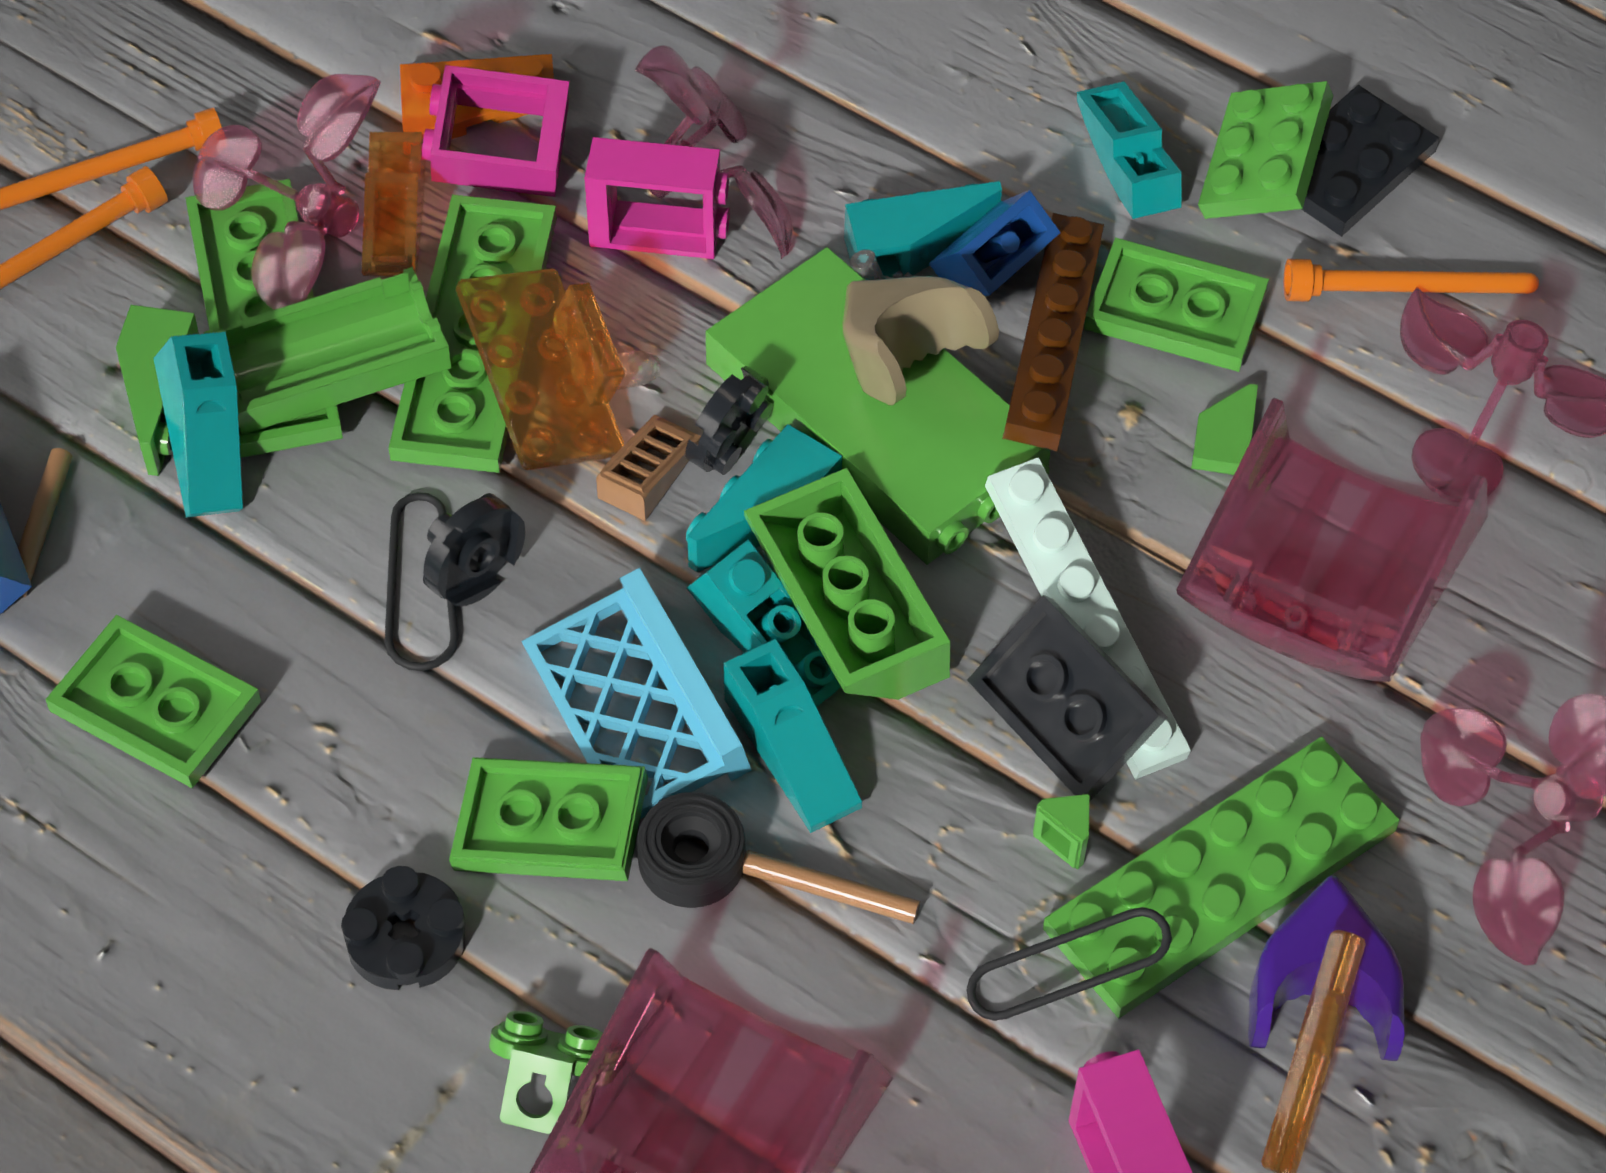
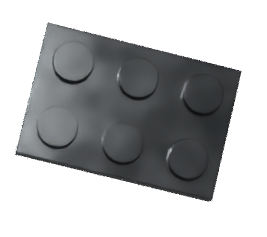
(1363, 158)
(1066, 698)

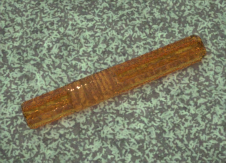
(1313, 1052)

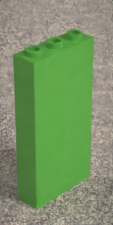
(912, 460)

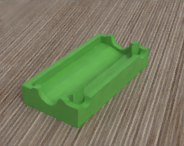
(333, 349)

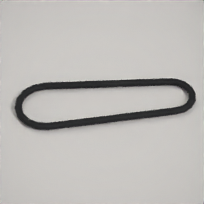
(391, 587)

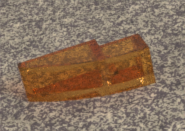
(393, 203)

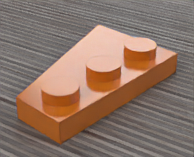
(419, 78)

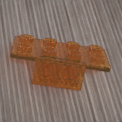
(546, 365)

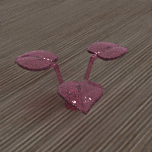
(708, 106)
(291, 261)
(1444, 339)
(1460, 748)

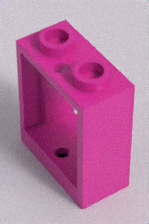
(504, 93)
(655, 226)
(1123, 1118)

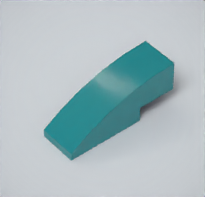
(1131, 150)

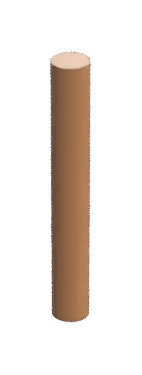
(43, 509)
(831, 887)

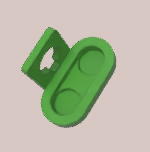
(541, 1052)

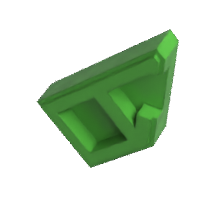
(1225, 432)

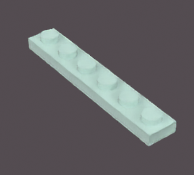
(1068, 575)

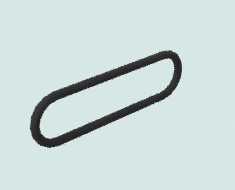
(1078, 987)

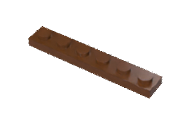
(1054, 334)

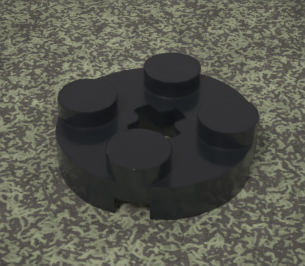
(727, 420)
(472, 549)
(406, 961)

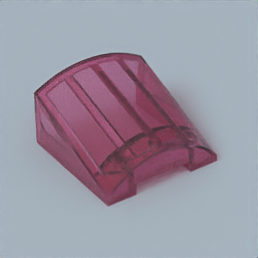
(1326, 557)
(707, 1090)

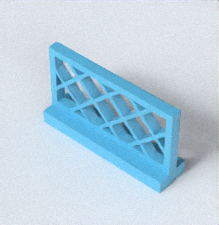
(670, 663)

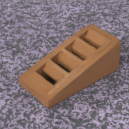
(642, 498)

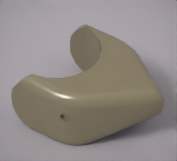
(903, 320)

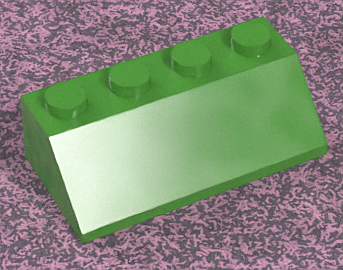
(852, 588)

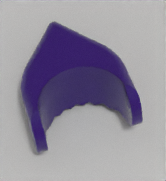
(1294, 957)

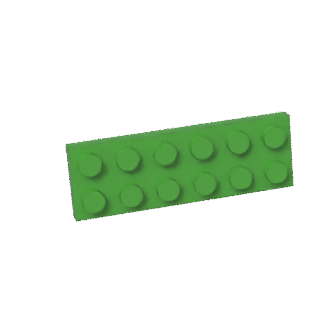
(224, 256)
(454, 412)
(1224, 873)

